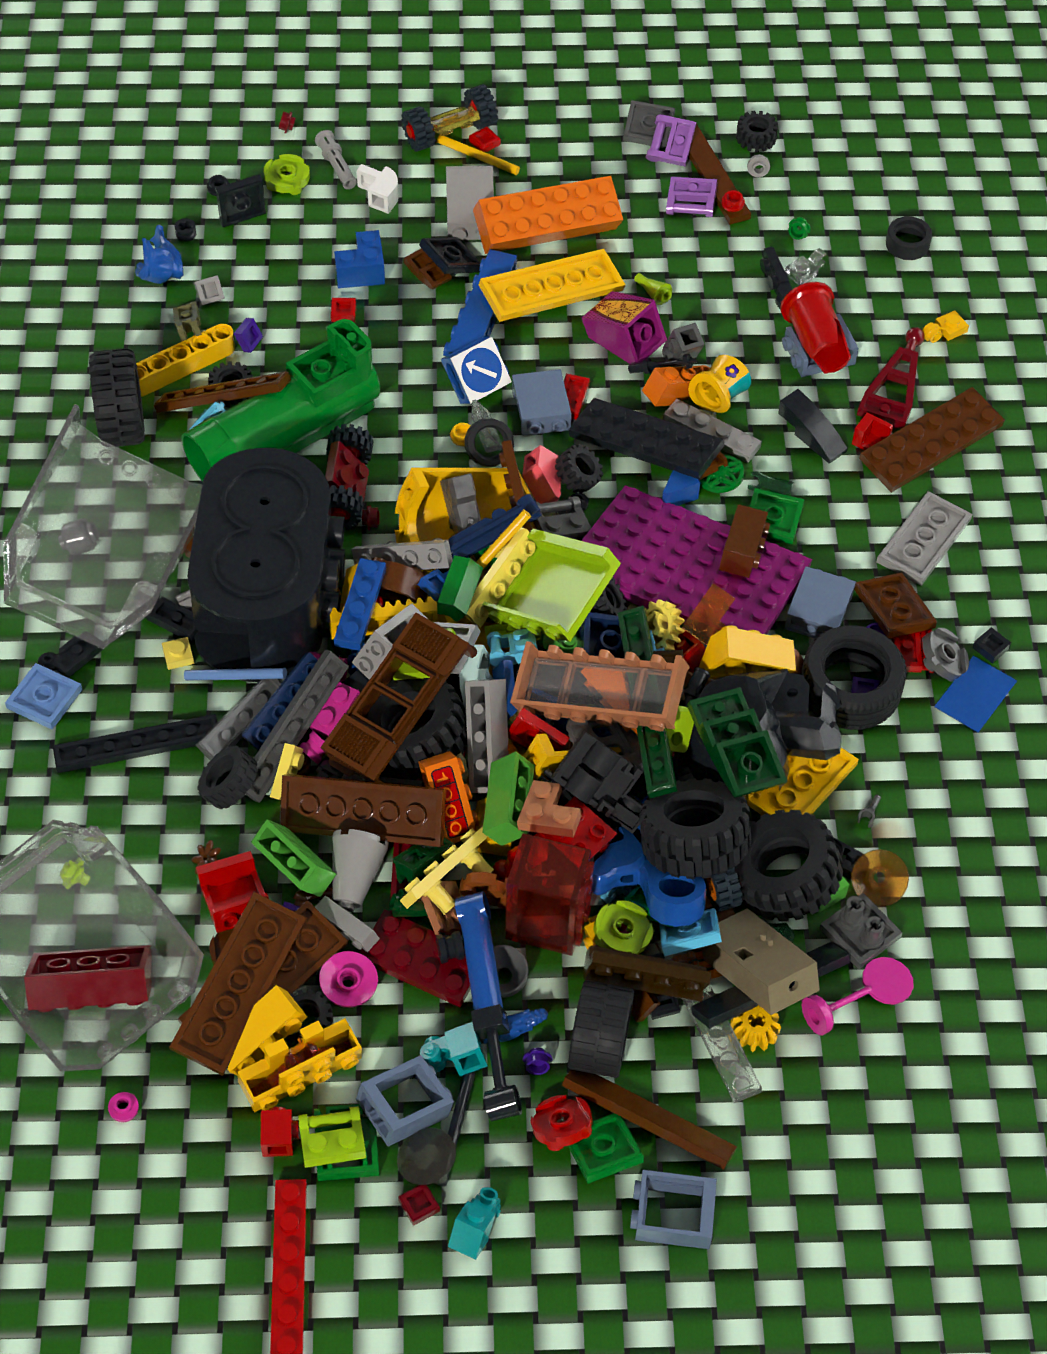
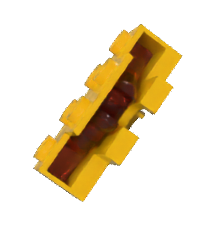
(292, 1069)

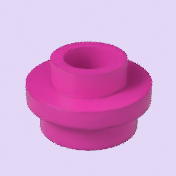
(126, 1114)

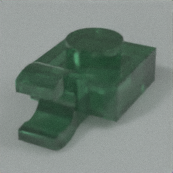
(775, 484)

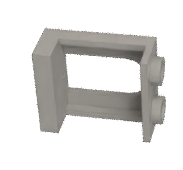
(381, 641)

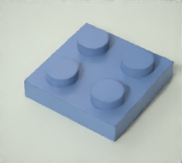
(43, 696)

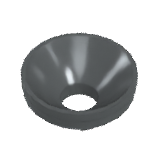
(511, 960)

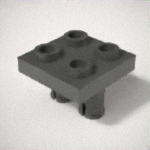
(861, 930)

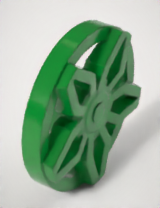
(723, 476)

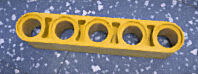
(185, 358)

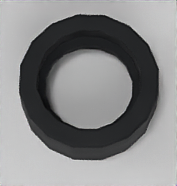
(913, 226)
(475, 429)

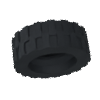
(227, 777)

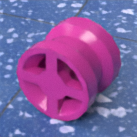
(312, 747)

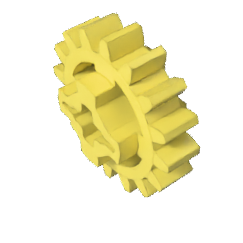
(664, 623)

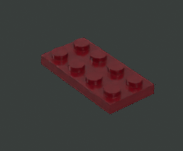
(412, 956)

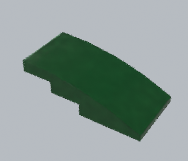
(737, 742)

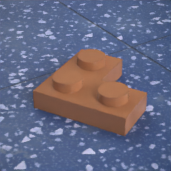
(543, 814)

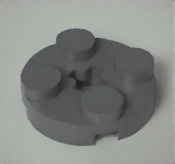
(944, 654)

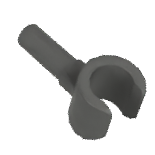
(869, 812)

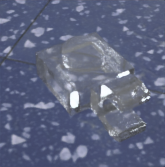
(805, 269)

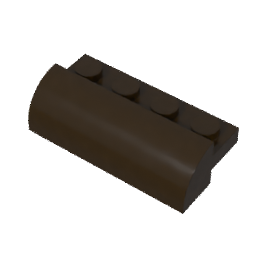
(646, 973)

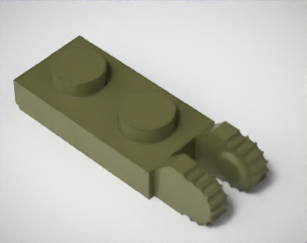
(187, 320)

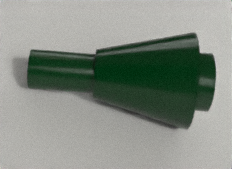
(399, 910)

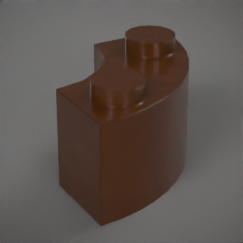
(400, 583)

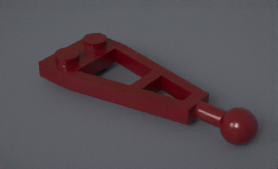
(887, 409)

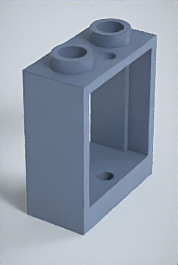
(381, 1114)
(678, 1184)

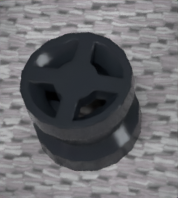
(450, 947)

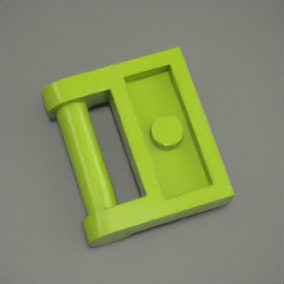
(332, 1145)

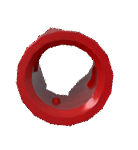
(817, 325)

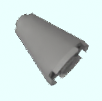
(356, 863)

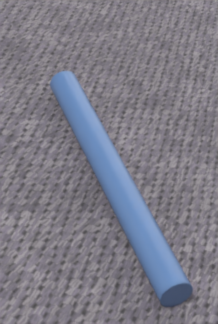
(235, 674)

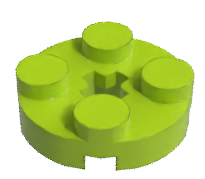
(291, 183)
(614, 916)

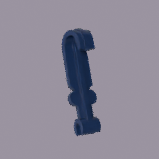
(488, 530)

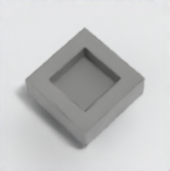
(209, 290)

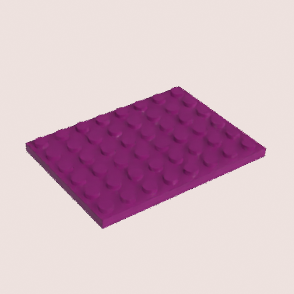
(678, 557)

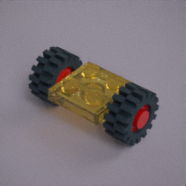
(478, 112)

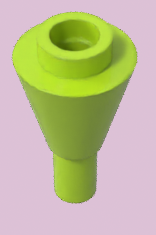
(657, 290)

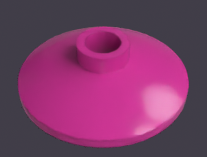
(353, 967)

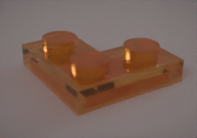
(708, 613)

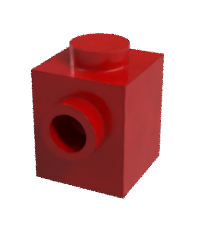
(278, 1132)

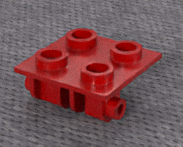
(591, 831)

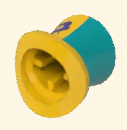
(719, 384)

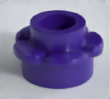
(537, 1061)

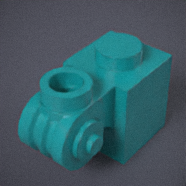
(457, 1045)
(475, 1223)

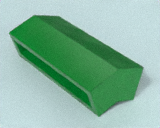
(459, 588)

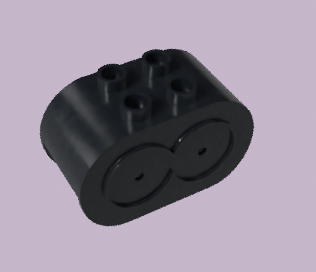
(264, 561)

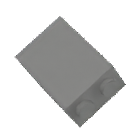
(464, 189)

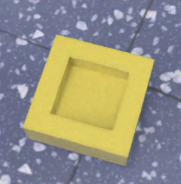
(177, 653)

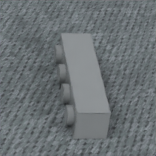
(347, 924)

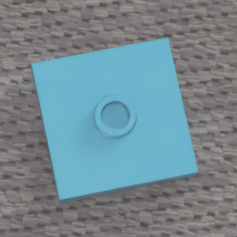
(693, 936)

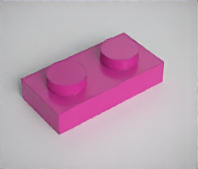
(334, 708)

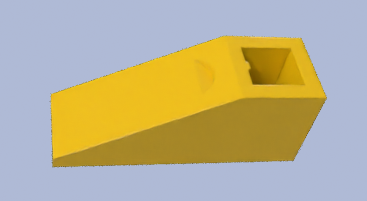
(270, 1020)

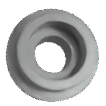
(755, 161)

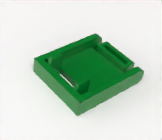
(370, 1163)

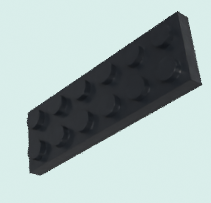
(646, 438)

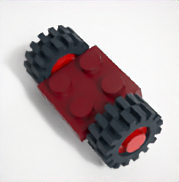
(347, 471)

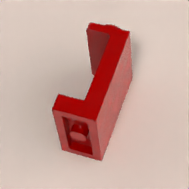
(228, 888)

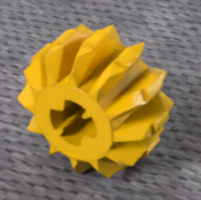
(756, 1028)

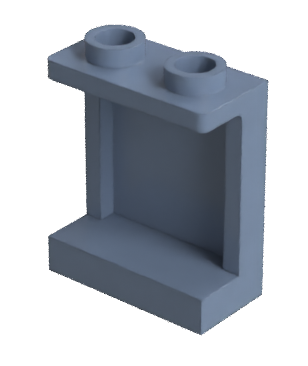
(800, 358)
(541, 402)
(819, 603)

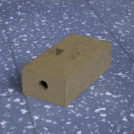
(762, 962)

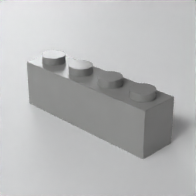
(485, 729)

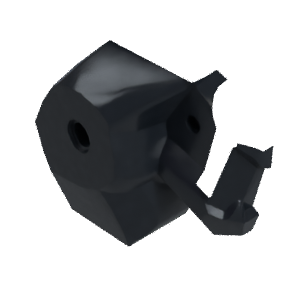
(782, 709)

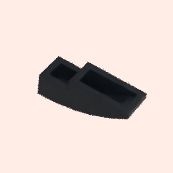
(812, 426)

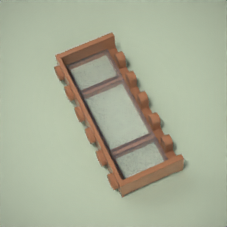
(600, 687)

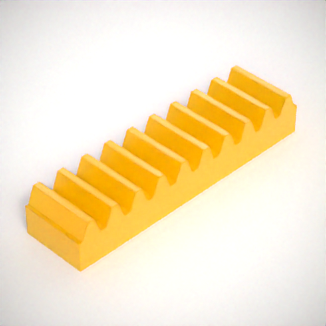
(383, 614)

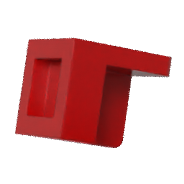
(870, 431)

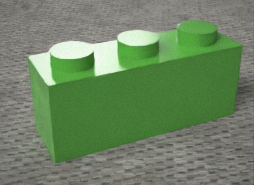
(506, 794)
(293, 858)

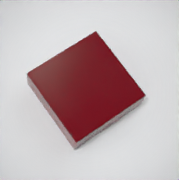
(419, 1204)

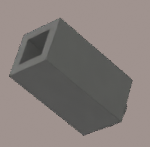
(683, 341)

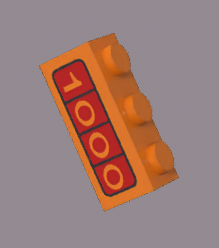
(445, 772)

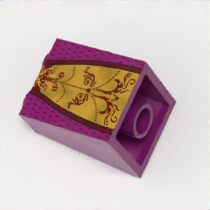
(626, 326)

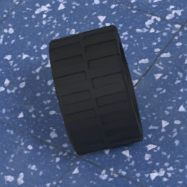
(600, 1028)

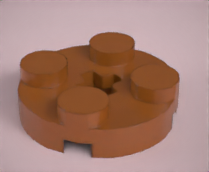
(483, 881)

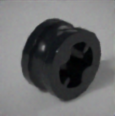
(185, 229)

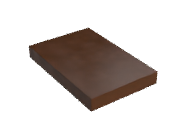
(895, 605)

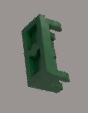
(417, 858)

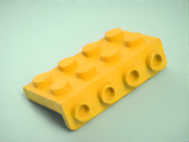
(807, 785)

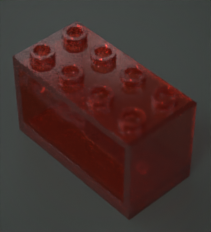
(549, 894)

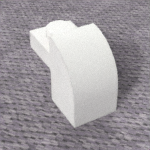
(381, 187)

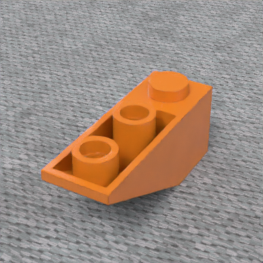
(670, 383)

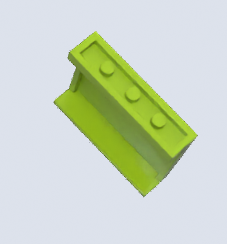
(555, 586)

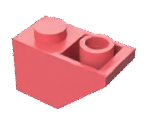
(541, 475)

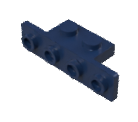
(269, 715)

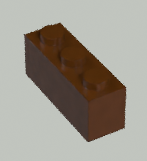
(745, 541)

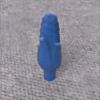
(522, 1023)

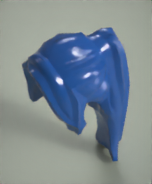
(159, 262)

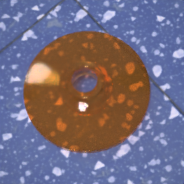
(894, 882)

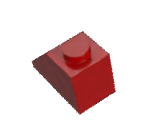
(692, 649)

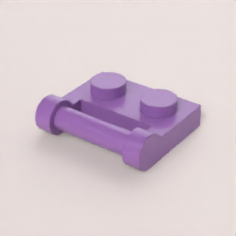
(678, 141)
(693, 191)

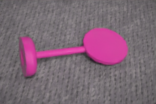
(882, 979)

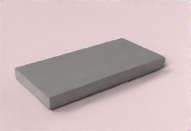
(924, 538)

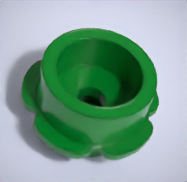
(797, 233)

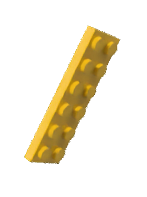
(551, 284)

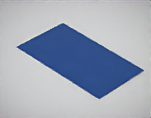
(975, 694)

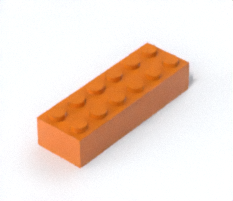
(547, 214)

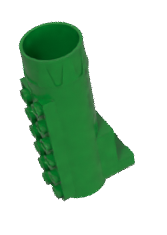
(325, 390)

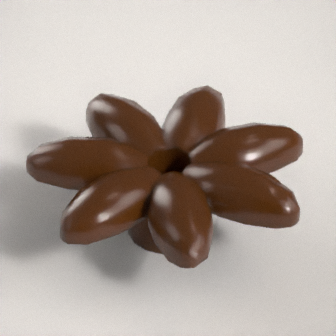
(207, 854)

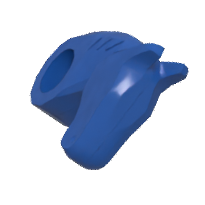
(627, 866)

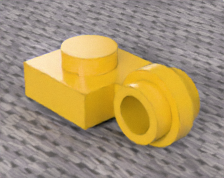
(948, 325)

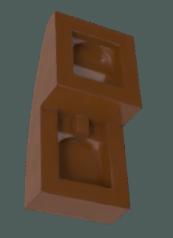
(425, 269)

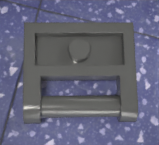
(569, 525)

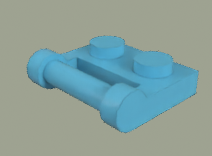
(515, 641)

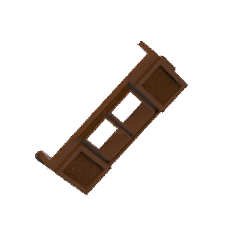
(365, 747)

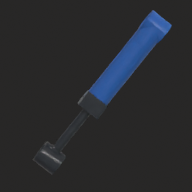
(488, 1014)

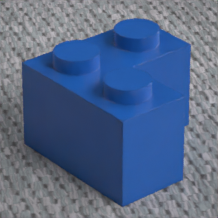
(362, 265)

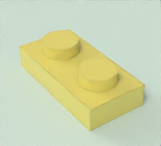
(290, 762)

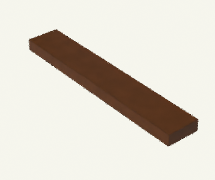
(710, 168)
(222, 392)
(650, 1117)

